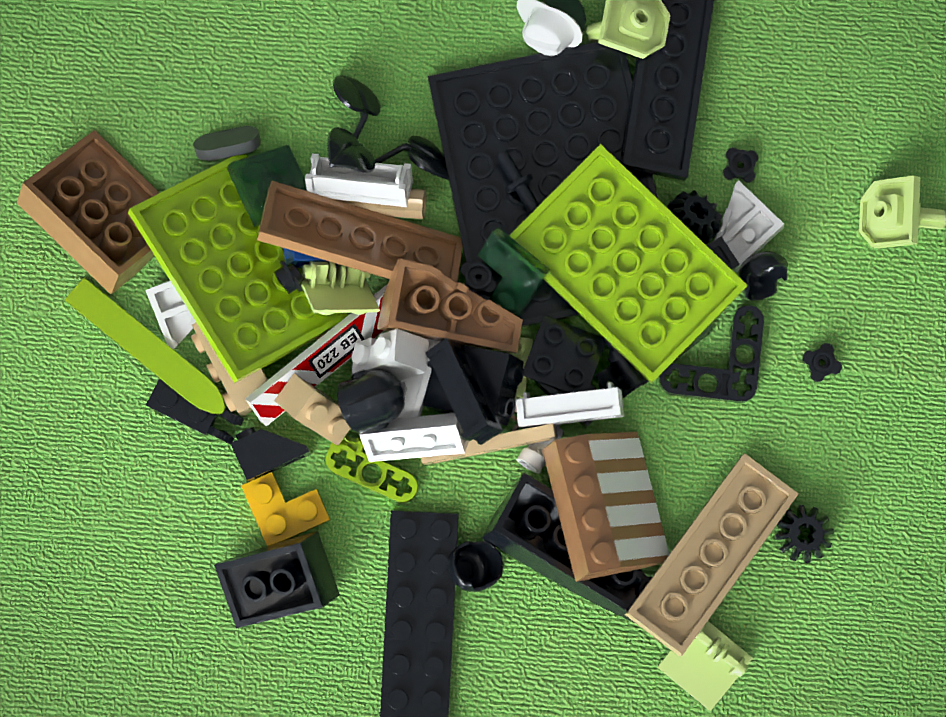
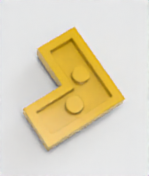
(282, 519)

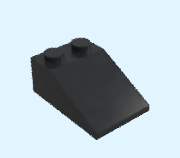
(277, 580)

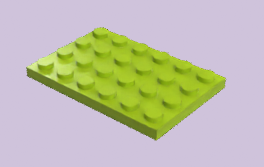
(627, 263)
(226, 273)

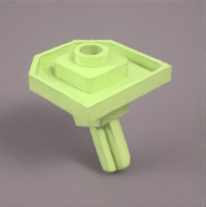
(632, 26)
(893, 213)

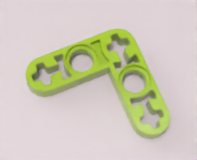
(354, 449)

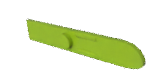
(146, 347)

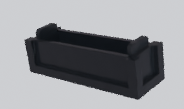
(463, 391)

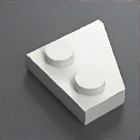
(747, 224)
(171, 313)

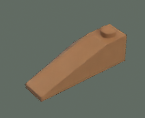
(439, 308)

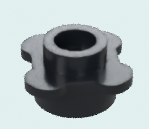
(748, 159)
(471, 270)
(289, 277)
(812, 360)

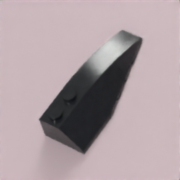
(532, 533)

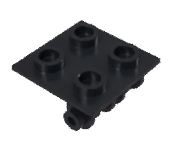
(563, 356)

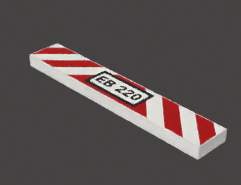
(317, 360)

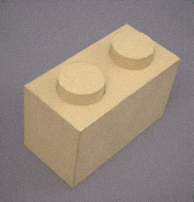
(313, 409)

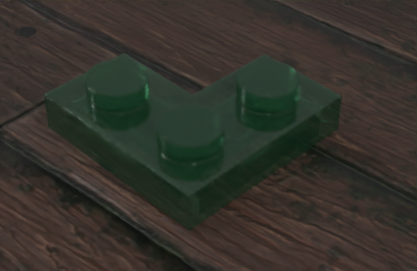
(519, 268)

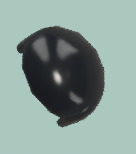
(762, 273)
(475, 565)

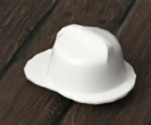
(548, 28)

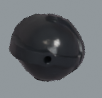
(371, 399)

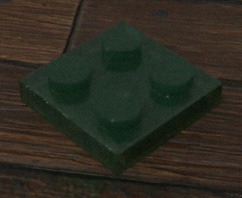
(255, 173)

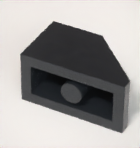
(265, 452)

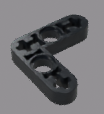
(724, 377)

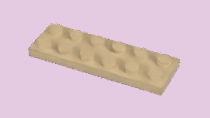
(711, 555)

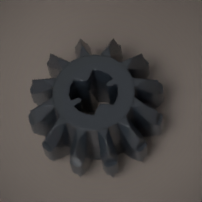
(696, 214)
(815, 537)

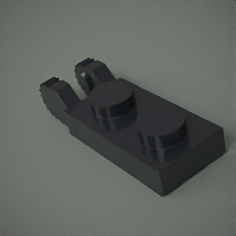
(173, 405)

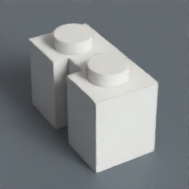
(393, 352)

